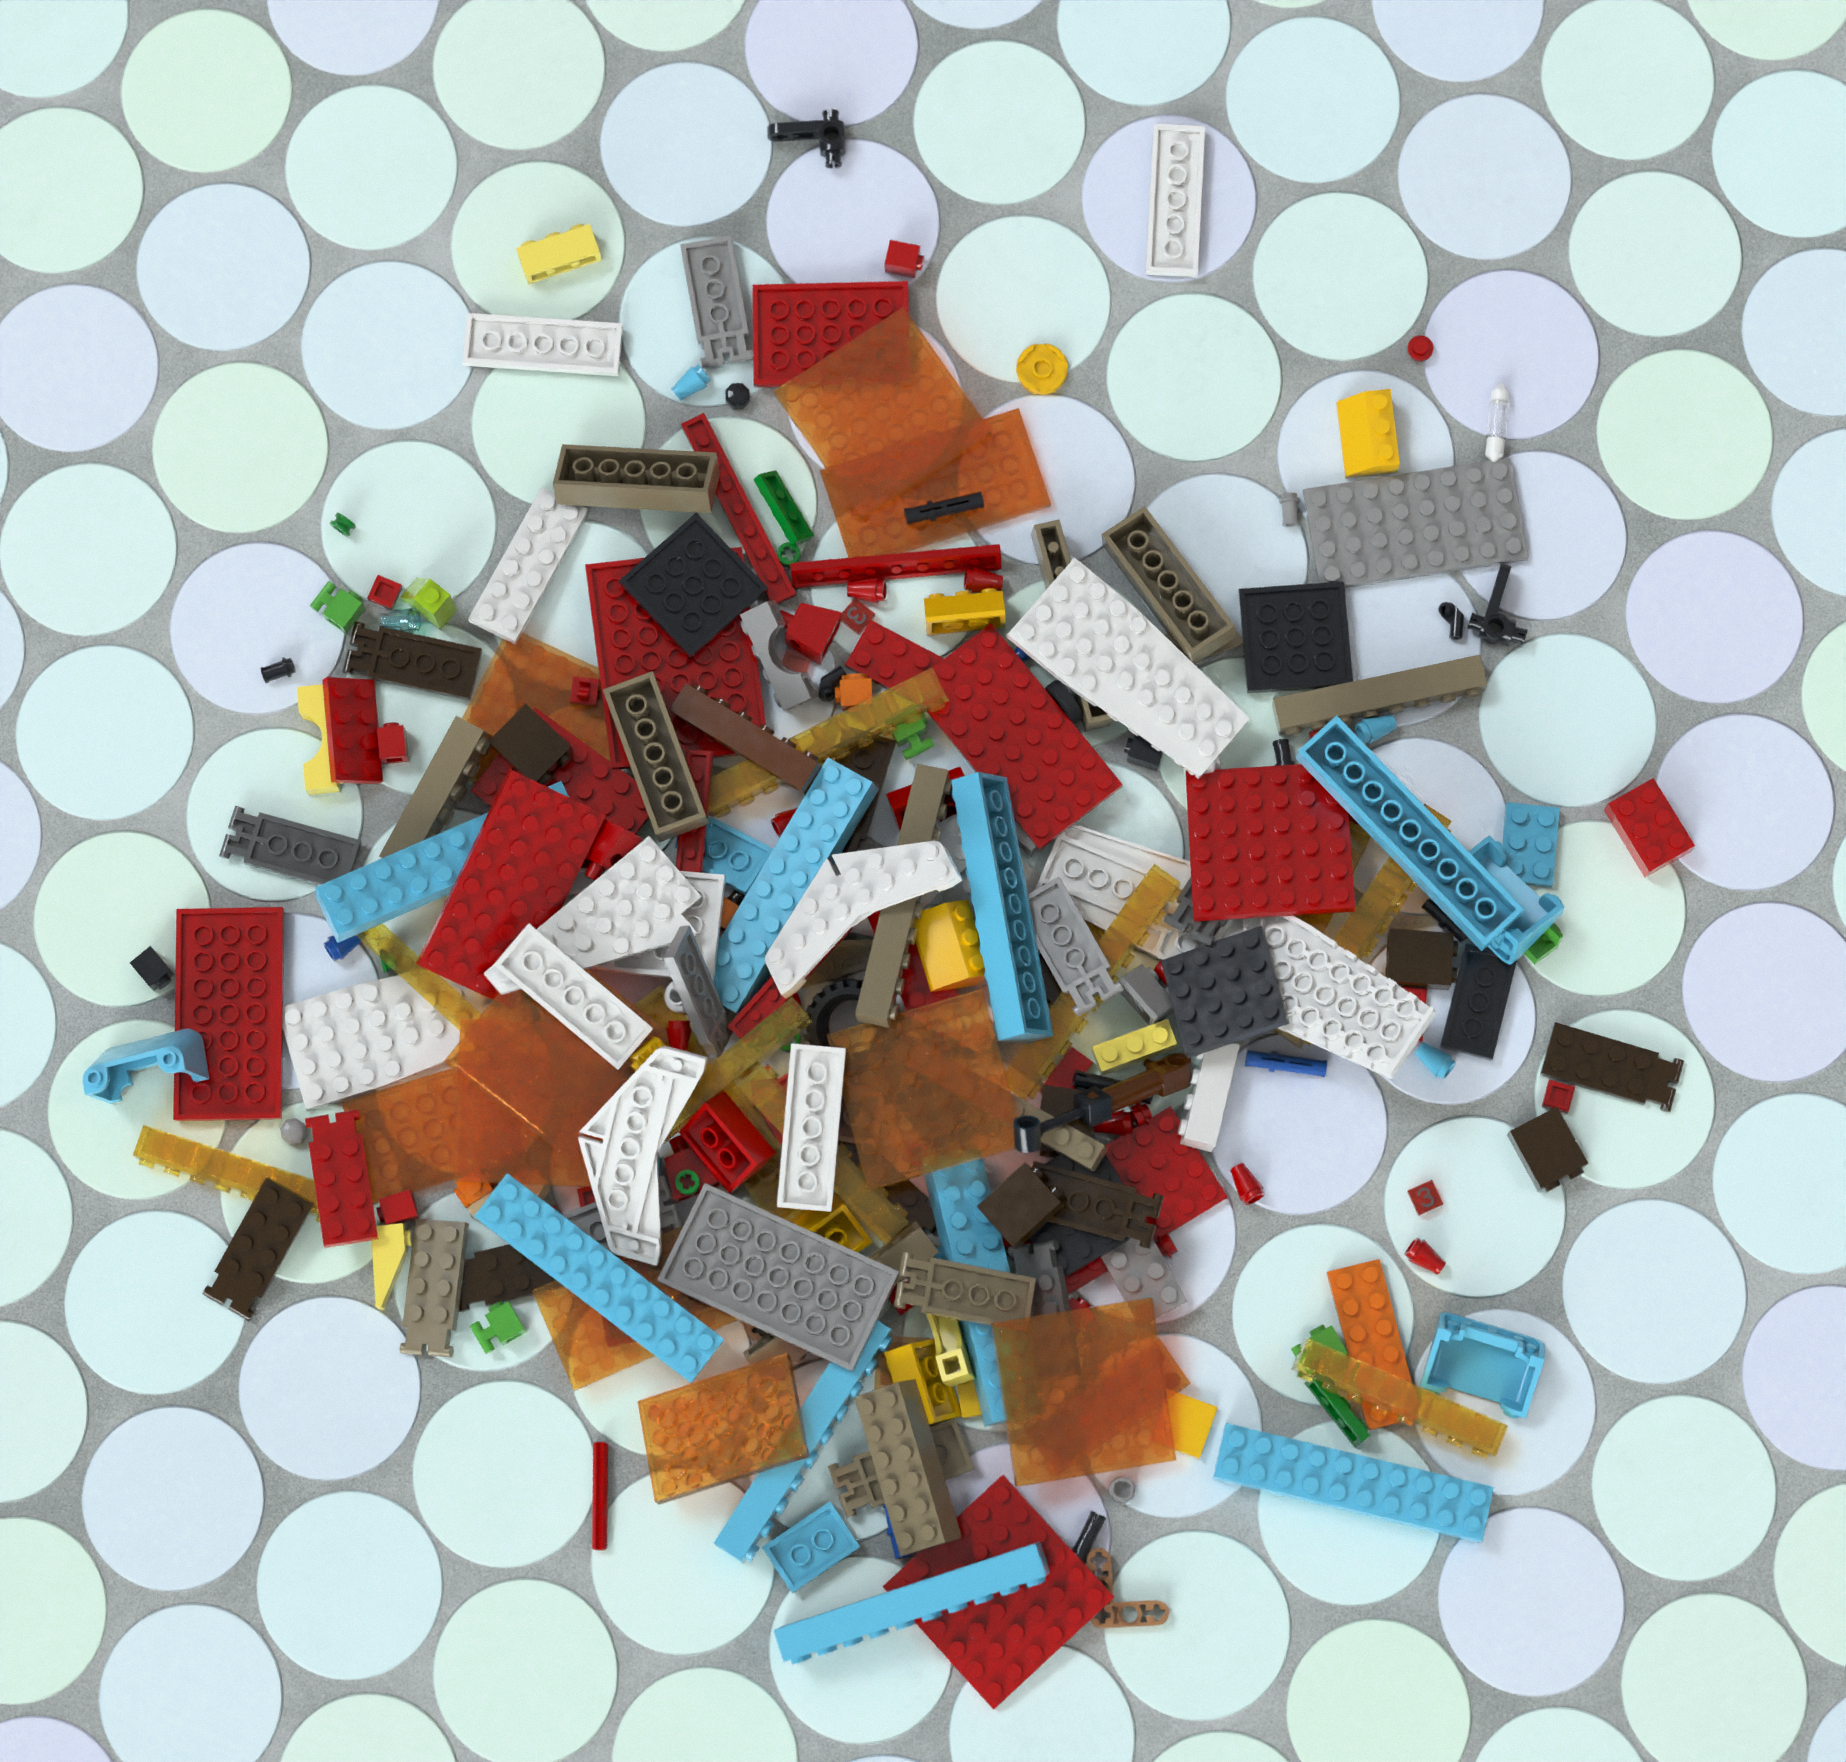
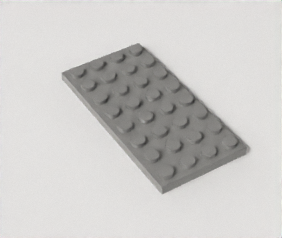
(1416, 524)
(778, 1277)

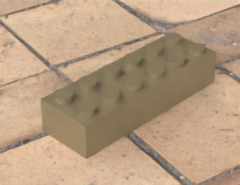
(636, 478)
(1168, 585)
(656, 756)
(440, 786)
(908, 1467)

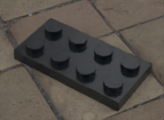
(1478, 1003)

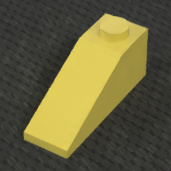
(388, 1258)

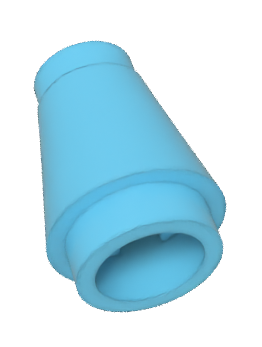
(691, 382)
(1374, 728)
(1435, 1060)

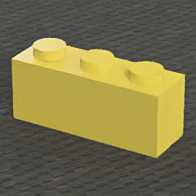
(558, 253)
(1134, 1047)

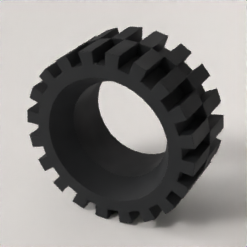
(823, 1006)

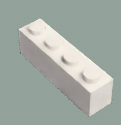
(1208, 1097)

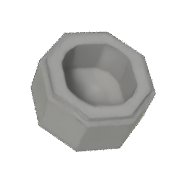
(293, 1131)
(1122, 1489)

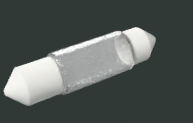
(1497, 422)

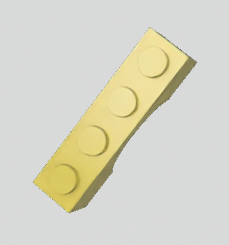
(316, 770)
(950, 1350)

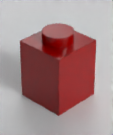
(903, 259)
(392, 743)
(398, 1208)

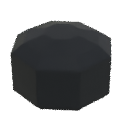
(737, 396)

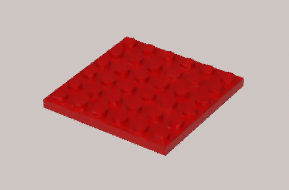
(1267, 845)
(1016, 1633)

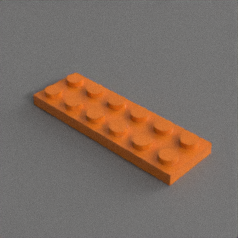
(1369, 1326)

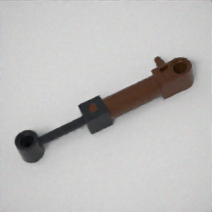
(1097, 1105)

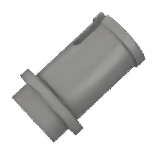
(1290, 509)

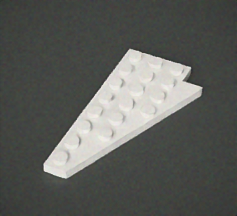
(619, 914)

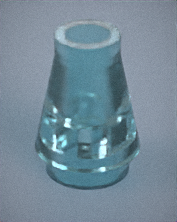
(402, 620)

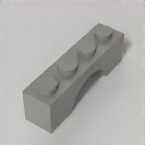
(763, 627)

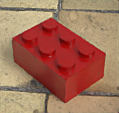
(1649, 827)

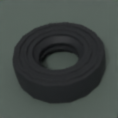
(1065, 701)

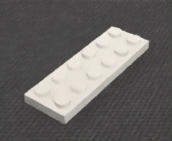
(1175, 200)
(542, 344)
(527, 566)
(573, 996)
(811, 1127)

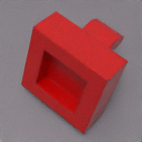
(584, 691)

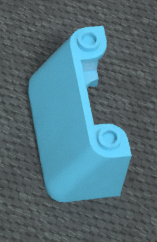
(1538, 911)
(172, 1051)
(1484, 1363)

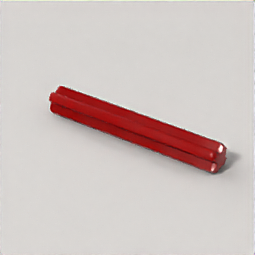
(600, 1496)

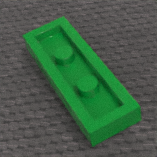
(783, 507)
(1340, 1412)

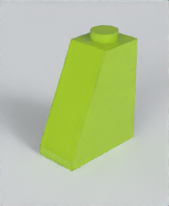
(430, 601)

